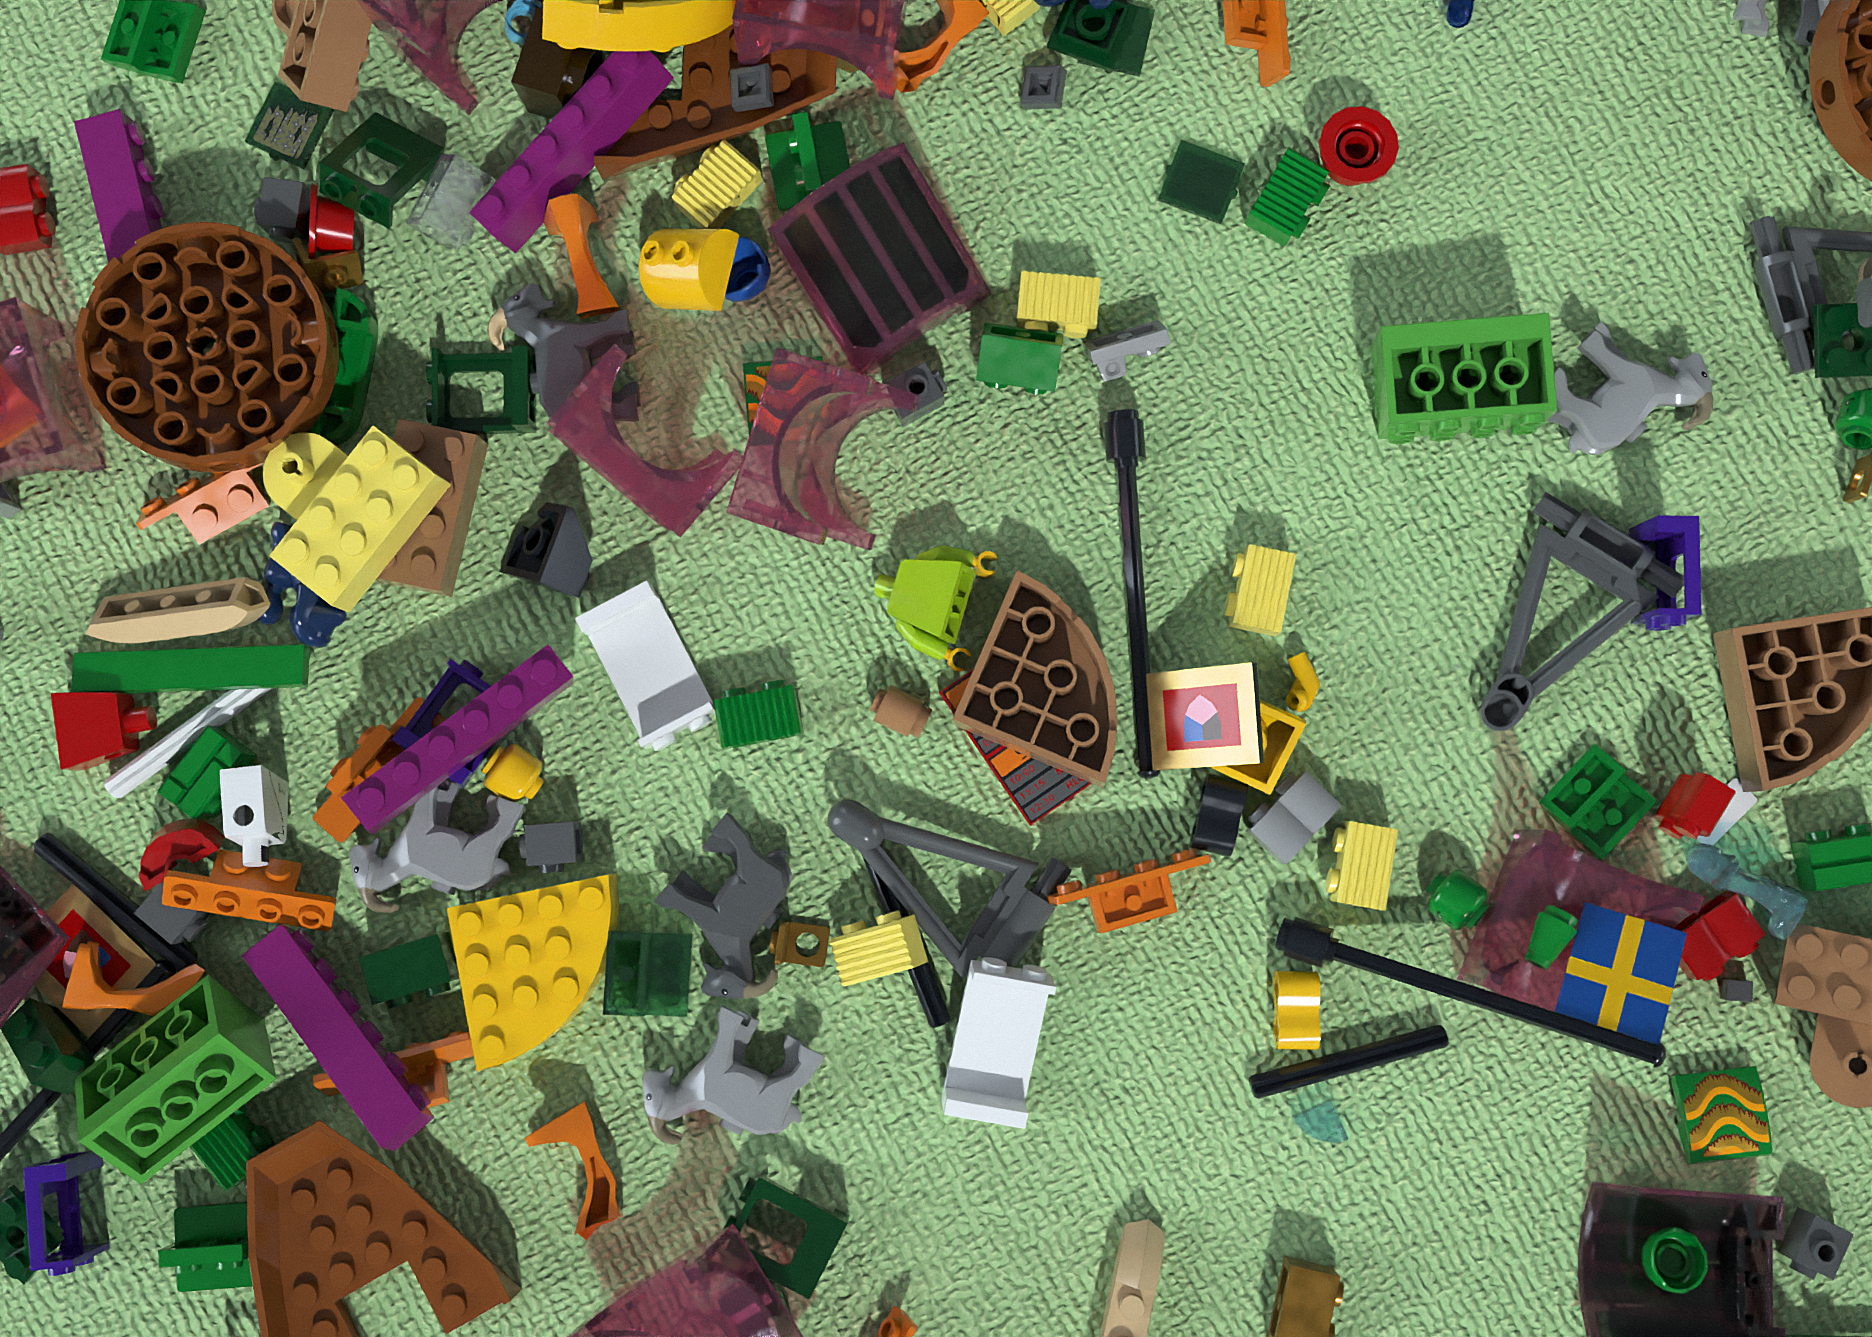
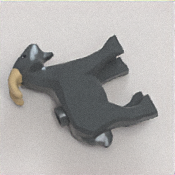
(565, 349)

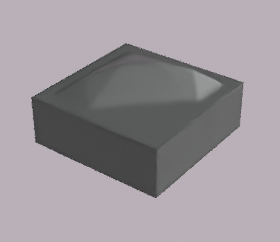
(751, 87)
(1043, 87)

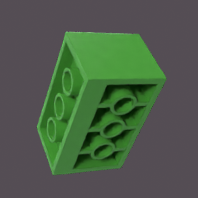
(1497, 360)
(173, 1080)

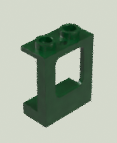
(390, 142)
(519, 400)
(816, 1246)

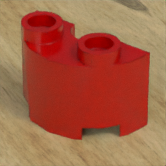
(177, 840)

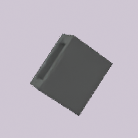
(1736, 990)

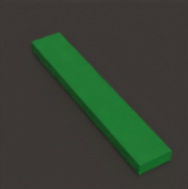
(191, 669)

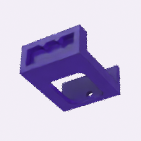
(1673, 538)
(422, 720)
(59, 1176)

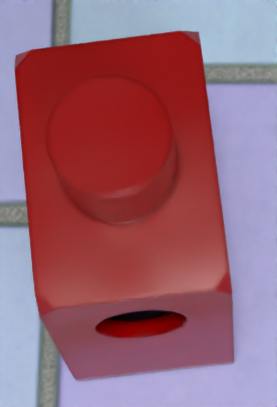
(97, 727)

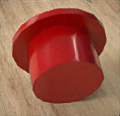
(1358, 146)
(329, 225)

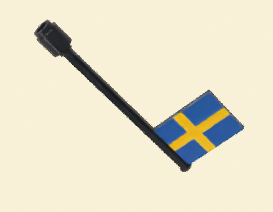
(1609, 996)

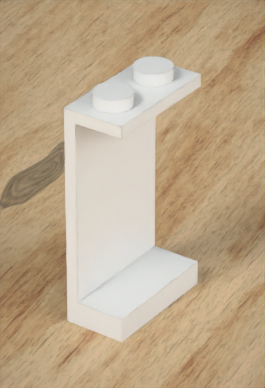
(648, 666)
(996, 1042)

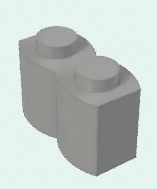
(1292, 816)

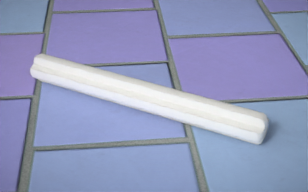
(179, 740)

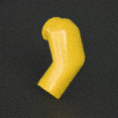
(1305, 683)

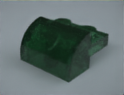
(648, 973)

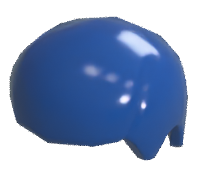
(748, 272)

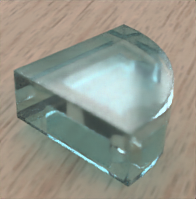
(1321, 1123)

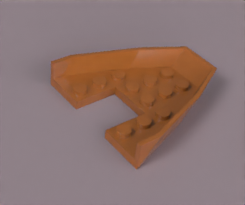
(706, 112)
(338, 1219)

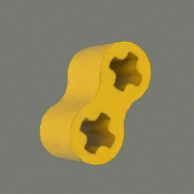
(1296, 1010)

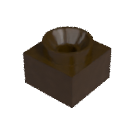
(551, 74)

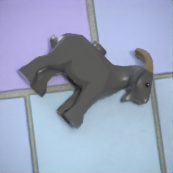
(737, 911)

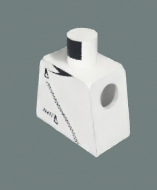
(254, 811)

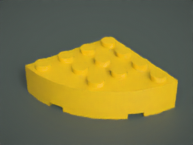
(633, 23)
(531, 962)

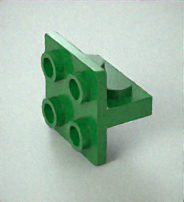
(805, 158)
(209, 1247)

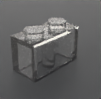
(447, 200)

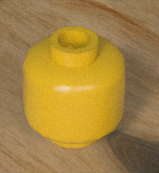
(512, 773)

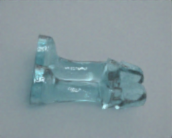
(1782, 902)

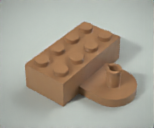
(323, 49)
(435, 549)
(1833, 978)

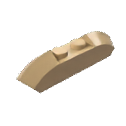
(179, 611)
(1134, 1281)

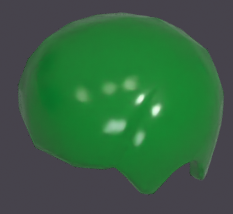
(1674, 1260)

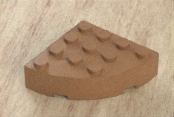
(1043, 685)
(1796, 693)

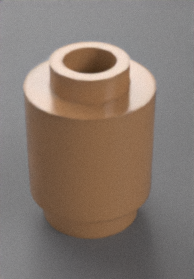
(900, 711)

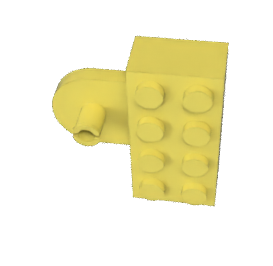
(347, 509)

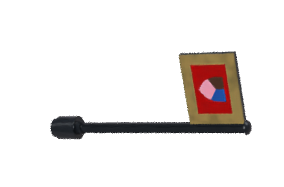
(1181, 714)
(123, 965)

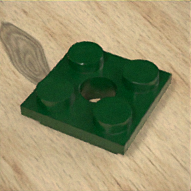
(1093, 47)
(1829, 353)
(14, 1235)

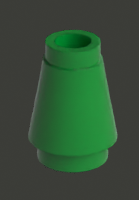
(1550, 936)

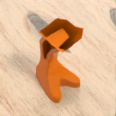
(959, 20)
(570, 218)
(90, 991)
(578, 1130)

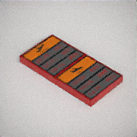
(1028, 782)

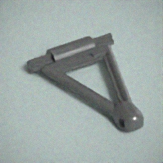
(1793, 283)
(1600, 555)
(1008, 920)

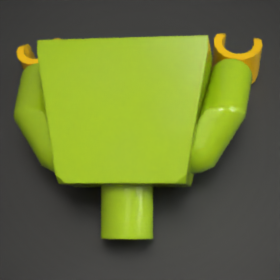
(932, 596)

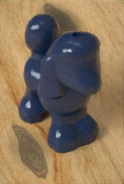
(311, 617)

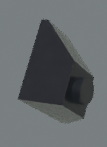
(550, 552)

